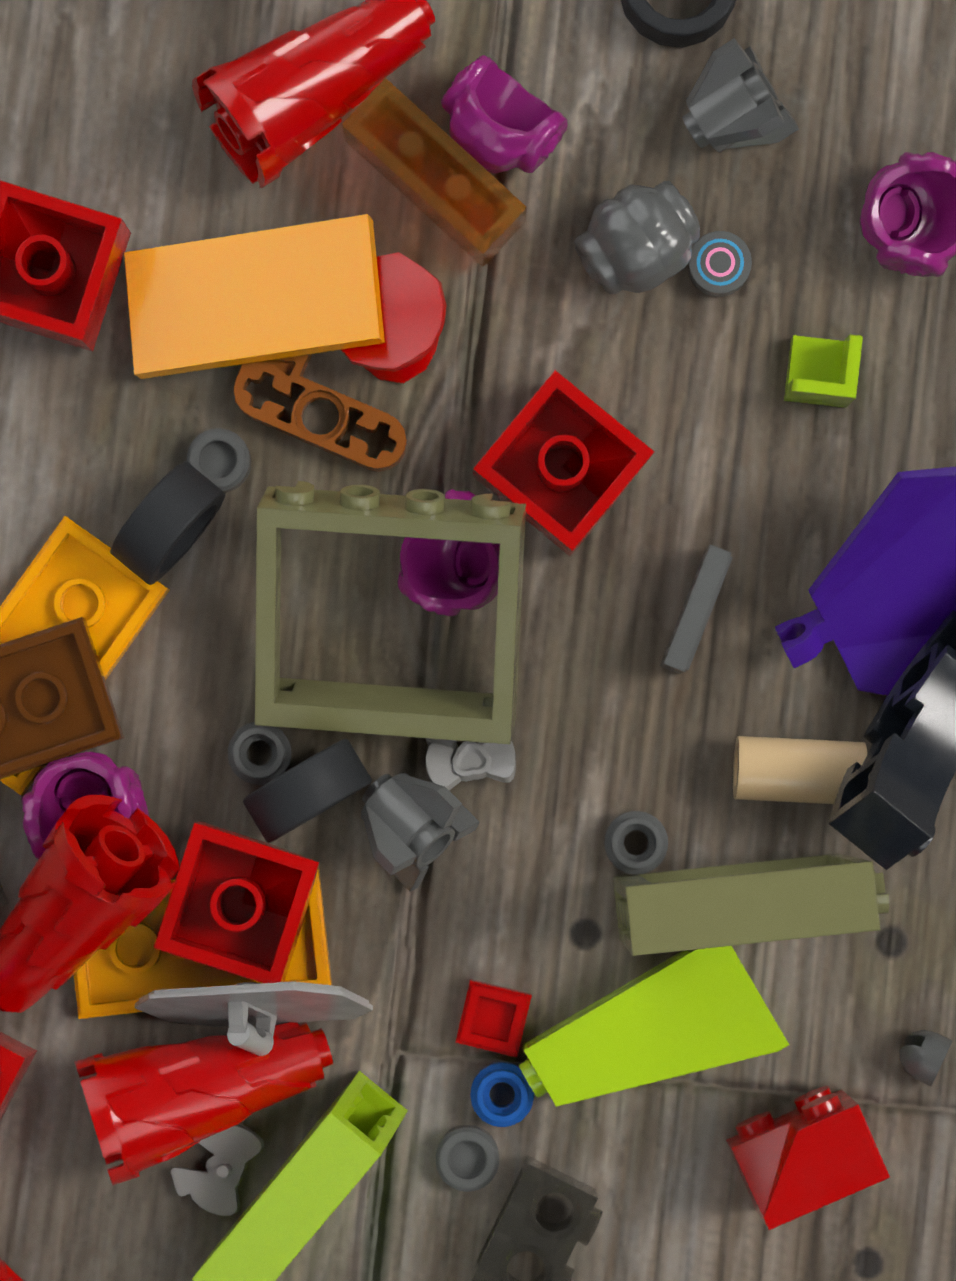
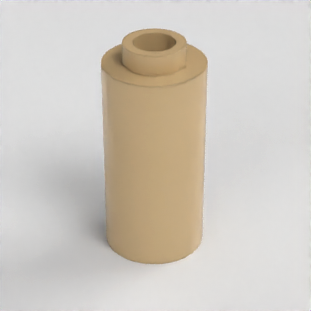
(792, 768)

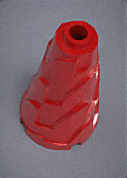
(306, 80)
(81, 896)
(172, 1096)

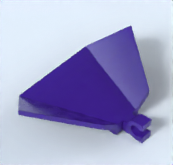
(885, 583)

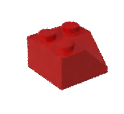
(57, 265)
(562, 462)
(237, 904)
(806, 1156)

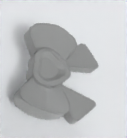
(470, 761)
(217, 1188)

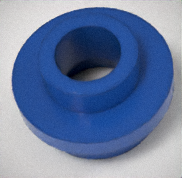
(497, 1114)

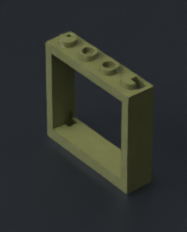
(382, 707)
(748, 903)

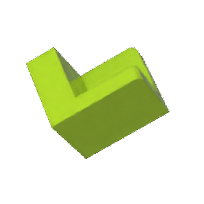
(823, 370)

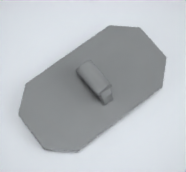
(254, 1004)

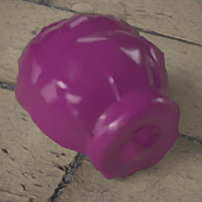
(500, 119)
(912, 214)
(449, 573)
(71, 779)

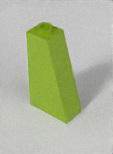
(662, 1025)
(307, 1186)

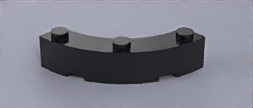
(896, 793)

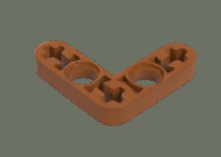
(289, 373)

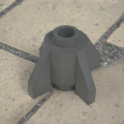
(736, 103)
(412, 824)

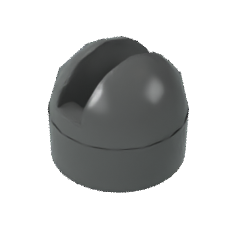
(924, 1055)

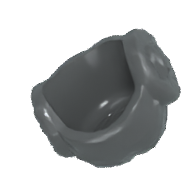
(639, 238)

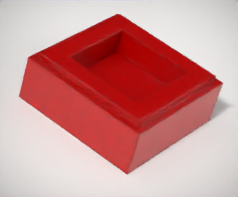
(493, 1018)

